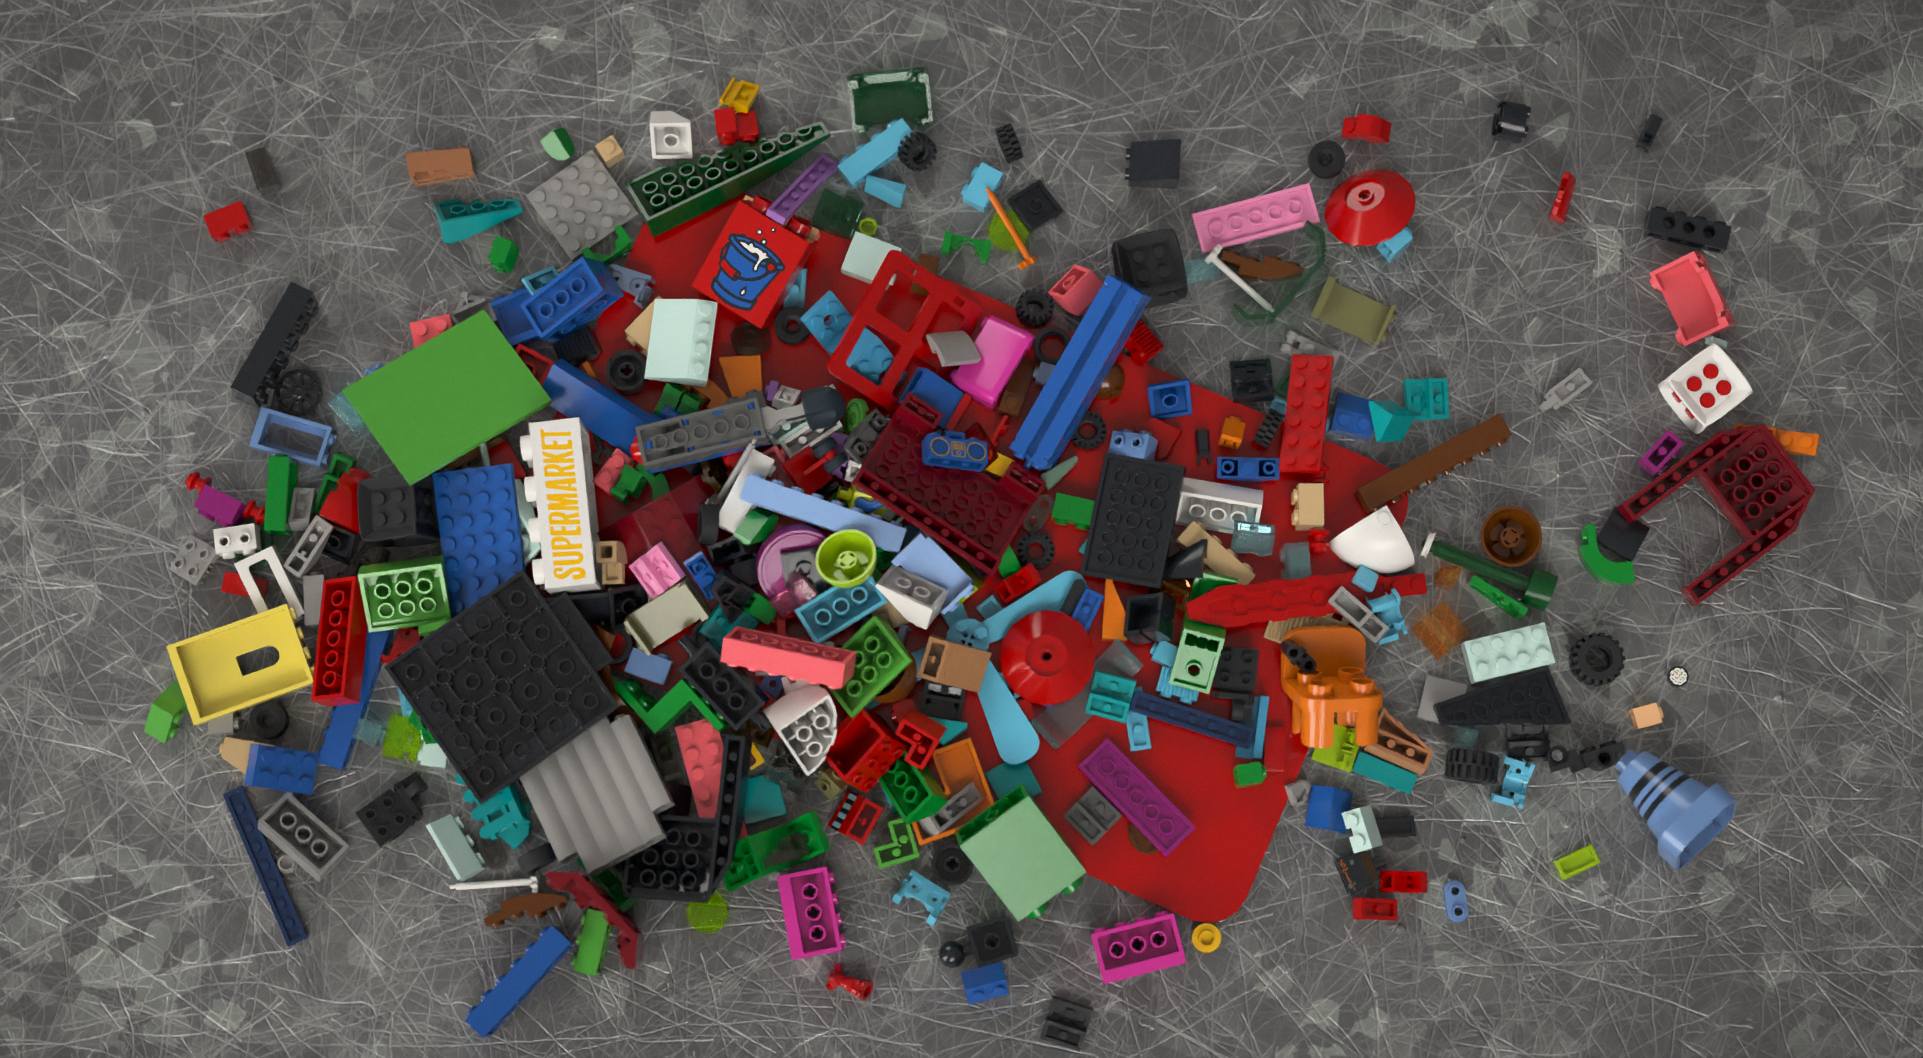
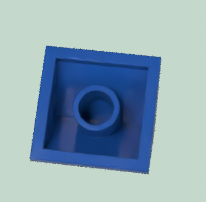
(1169, 399)
(1326, 808)

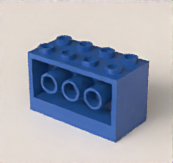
(572, 299)

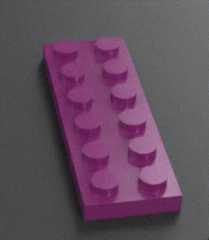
(1136, 797)

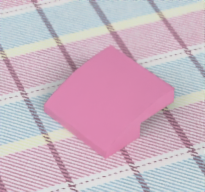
(657, 570)

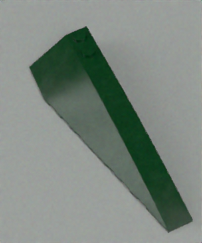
(694, 187)

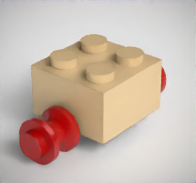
(1310, 509)

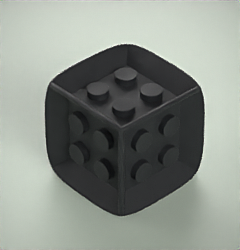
(1153, 265)
(397, 513)

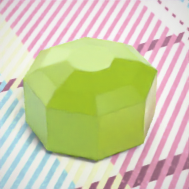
(868, 227)

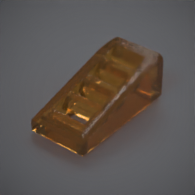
(1447, 577)

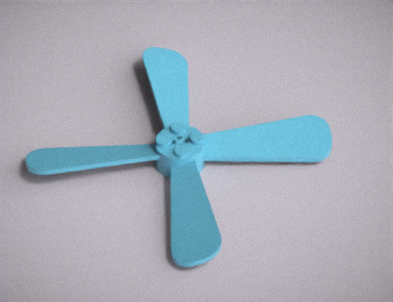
(1008, 724)

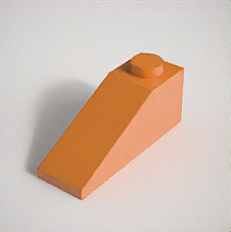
(1113, 615)

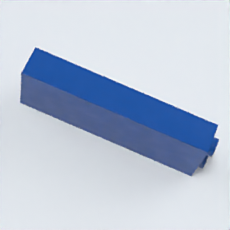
(595, 404)

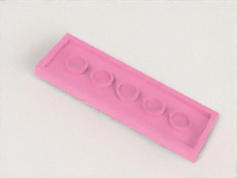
(1255, 218)

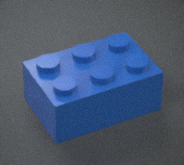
(281, 769)

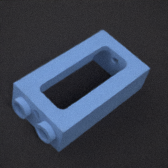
(270, 416)

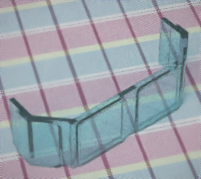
(1066, 718)

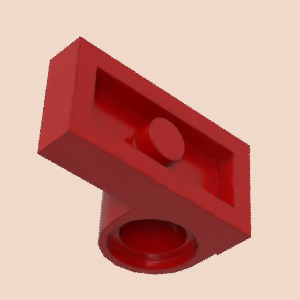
(1374, 909)

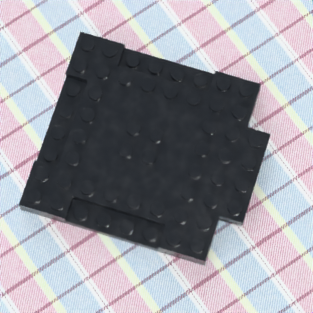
(506, 683)

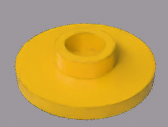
(1206, 937)

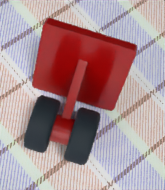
(808, 470)

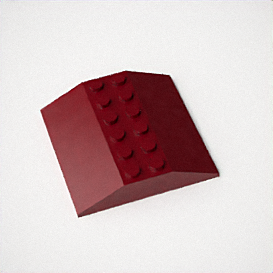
(673, 522)

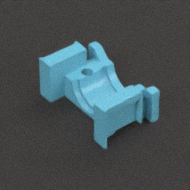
(1389, 613)
(1514, 782)
(925, 892)

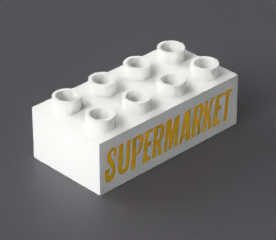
(565, 507)

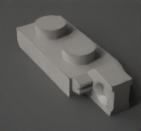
(1566, 390)

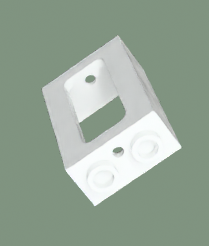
(281, 574)

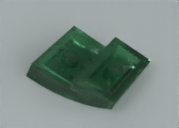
(836, 214)

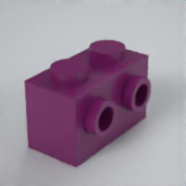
(1660, 452)

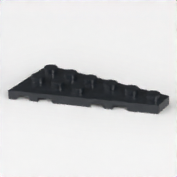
(1514, 701)

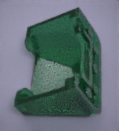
(889, 96)

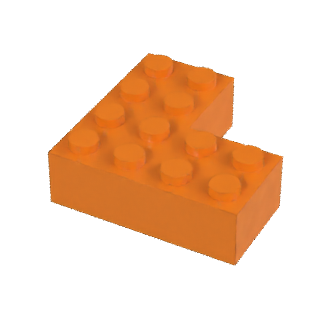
(957, 767)

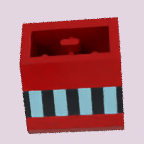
(855, 817)

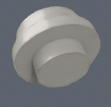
(286, 864)

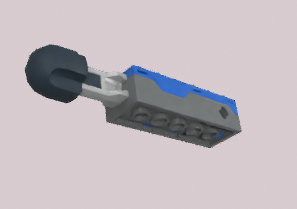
(728, 429)

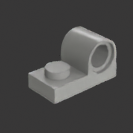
(302, 509)

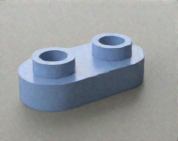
(1455, 901)

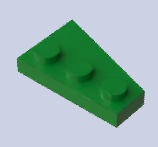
(1497, 597)

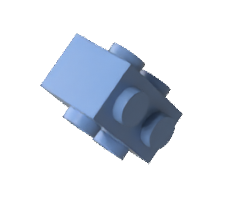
(1132, 444)

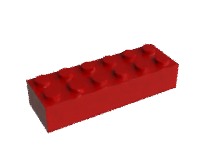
(340, 644)

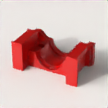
(402, 643)

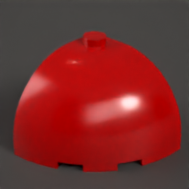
(342, 504)

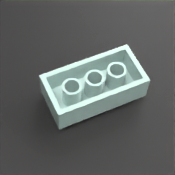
(1507, 653)

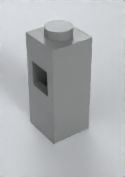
(312, 598)

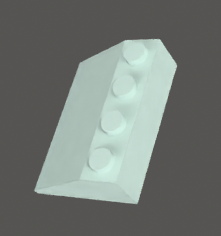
(681, 341)

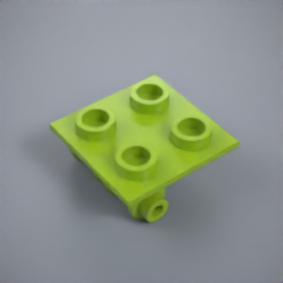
(1342, 752)

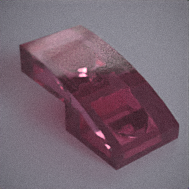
(794, 597)

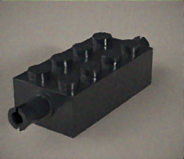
(723, 686)

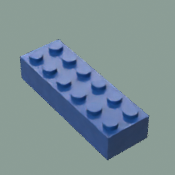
(519, 982)

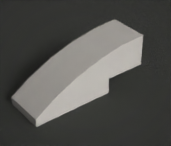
(1358, 615)

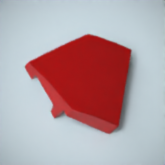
(1163, 432)

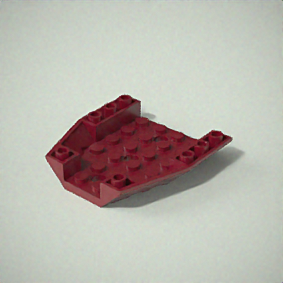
(591, 895)

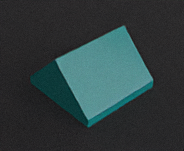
(1389, 421)
(953, 731)

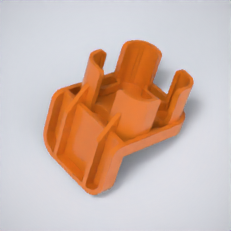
(1333, 687)

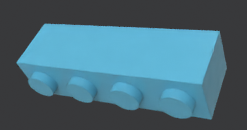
(875, 154)

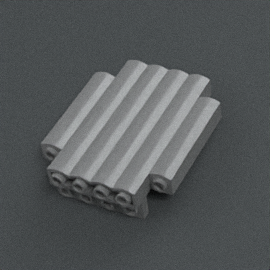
(600, 796)

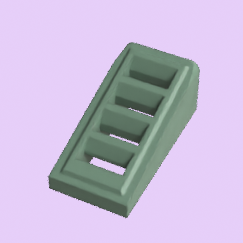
(1056, 473)

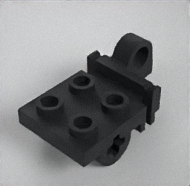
(1235, 678)
(1588, 757)
(393, 812)

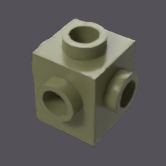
(830, 783)

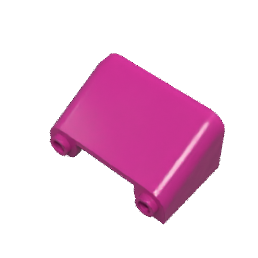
(1000, 351)

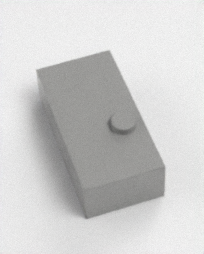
(303, 837)

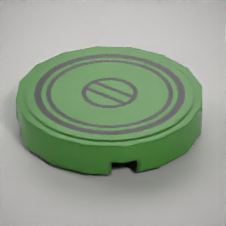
(854, 414)

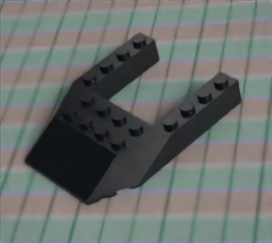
(696, 849)

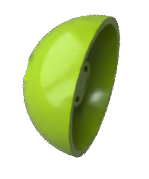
(846, 558)

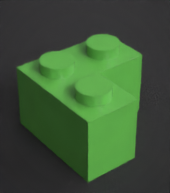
(166, 714)
(902, 848)

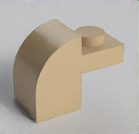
(613, 560)

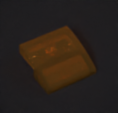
(1440, 630)

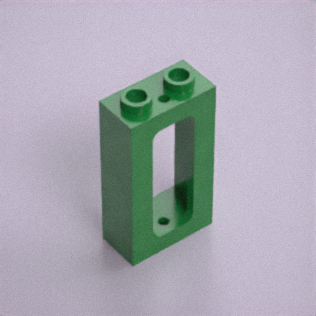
(279, 494)

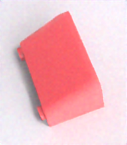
(1693, 298)

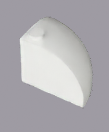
(1375, 544)
(805, 724)

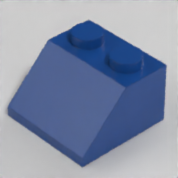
(1352, 417)
(985, 983)

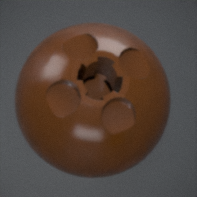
(1521, 531)
(900, 685)

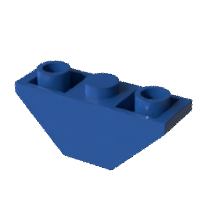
(1247, 469)
(701, 572)

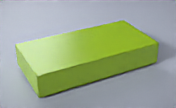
(1576, 862)

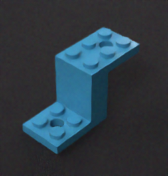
(868, 356)

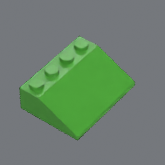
(405, 593)
(877, 662)

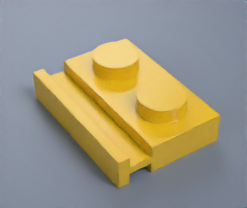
(740, 95)

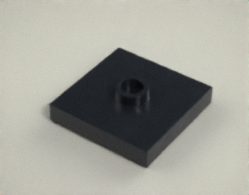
(1034, 206)

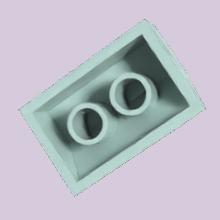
(456, 847)

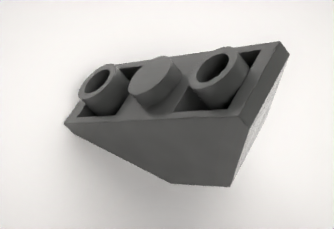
(865, 435)

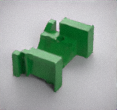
(954, 242)
(623, 246)
(629, 484)

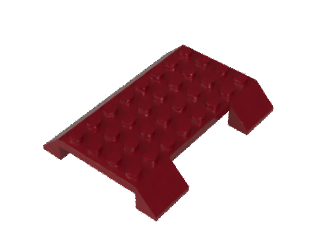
(950, 504)

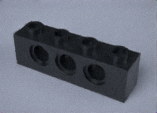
(1655, 228)

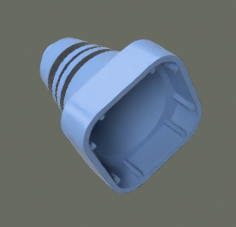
(1675, 806)

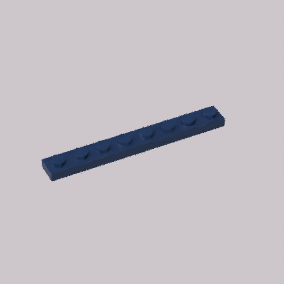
(265, 866)

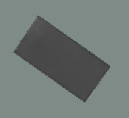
(1396, 827)

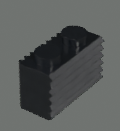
(578, 347)

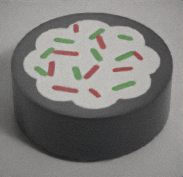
(1677, 676)

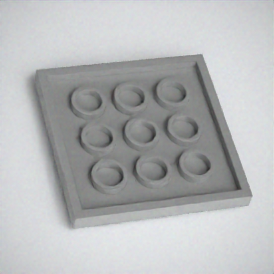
(582, 205)

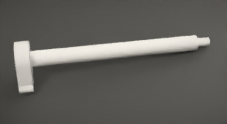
(1212, 257)
(534, 881)

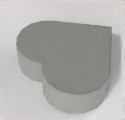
(1297, 791)

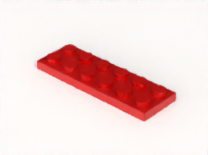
(1306, 413)

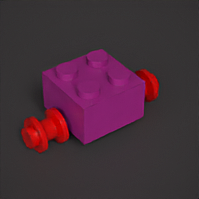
(218, 505)

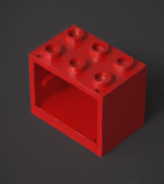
(864, 749)

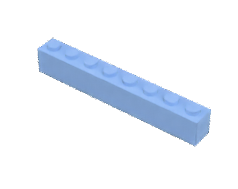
(819, 512)

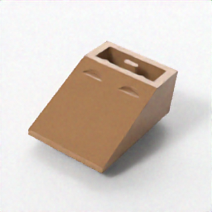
(954, 664)

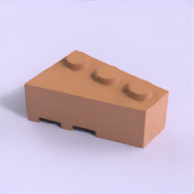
(440, 165)
(1399, 745)

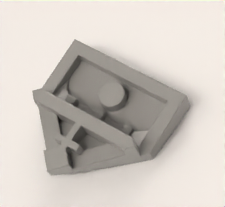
(471, 305)

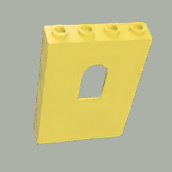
(211, 673)

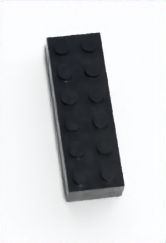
(275, 345)

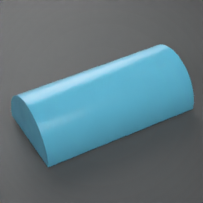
(839, 609)

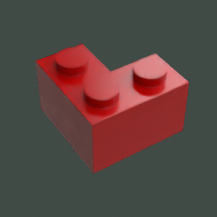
(736, 127)
(922, 734)

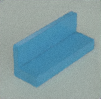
(1258, 723)

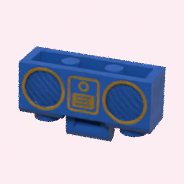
(954, 451)

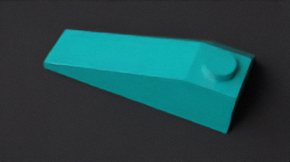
(462, 220)

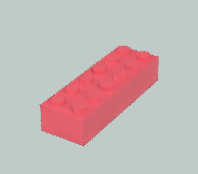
(788, 657)
(703, 755)

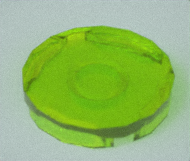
(1000, 236)
(708, 916)

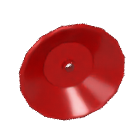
(1370, 207)
(1052, 679)

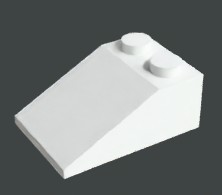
(912, 595)

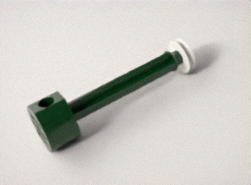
(1536, 588)

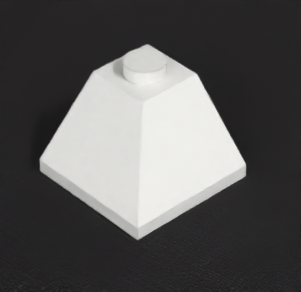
(670, 135)

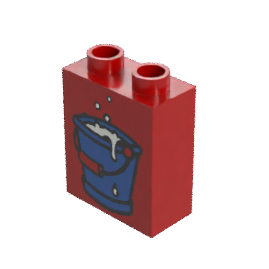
(755, 262)

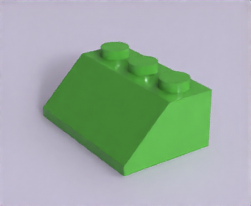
(592, 943)

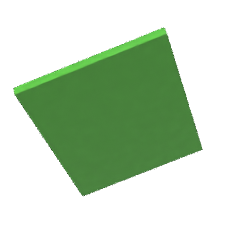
(446, 397)

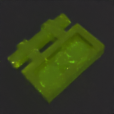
(397, 737)

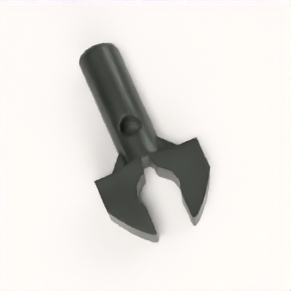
(600, 449)

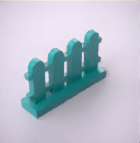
(508, 797)

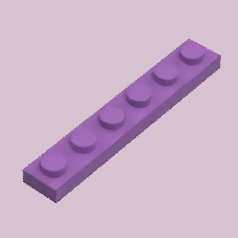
(802, 189)

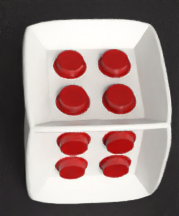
(1705, 388)

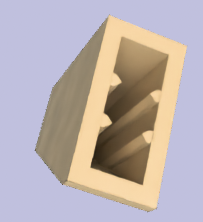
(237, 752)

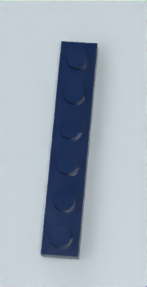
(1191, 719)

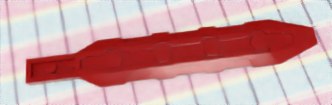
(1288, 599)

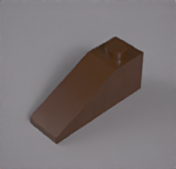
(1017, 389)

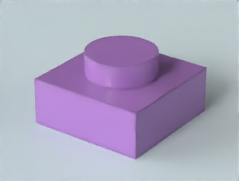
(770, 391)

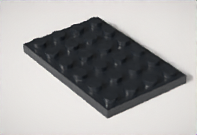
(1133, 520)

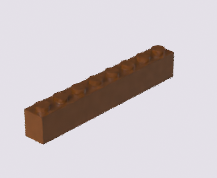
(1434, 463)

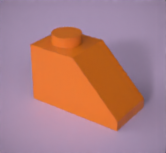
(1232, 433)

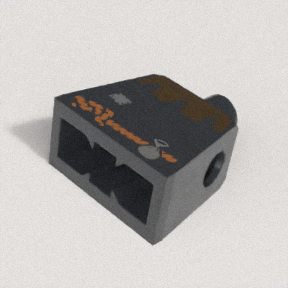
(1358, 870)

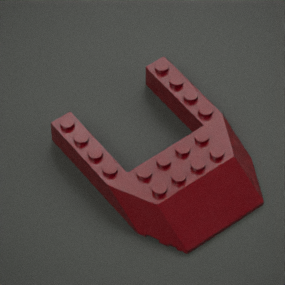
(1752, 487)

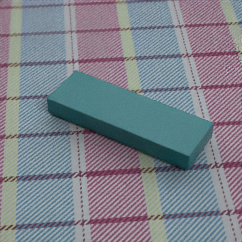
(1384, 773)

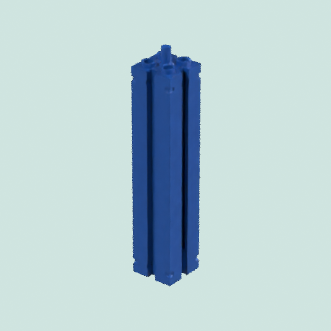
(1079, 373)

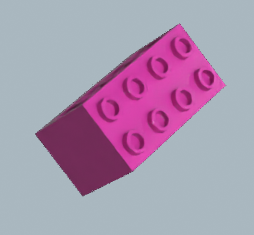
(796, 911)
(1148, 958)

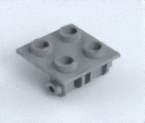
(194, 560)

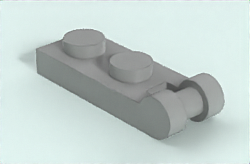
(1306, 347)

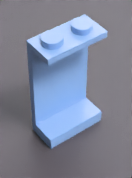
(928, 560)

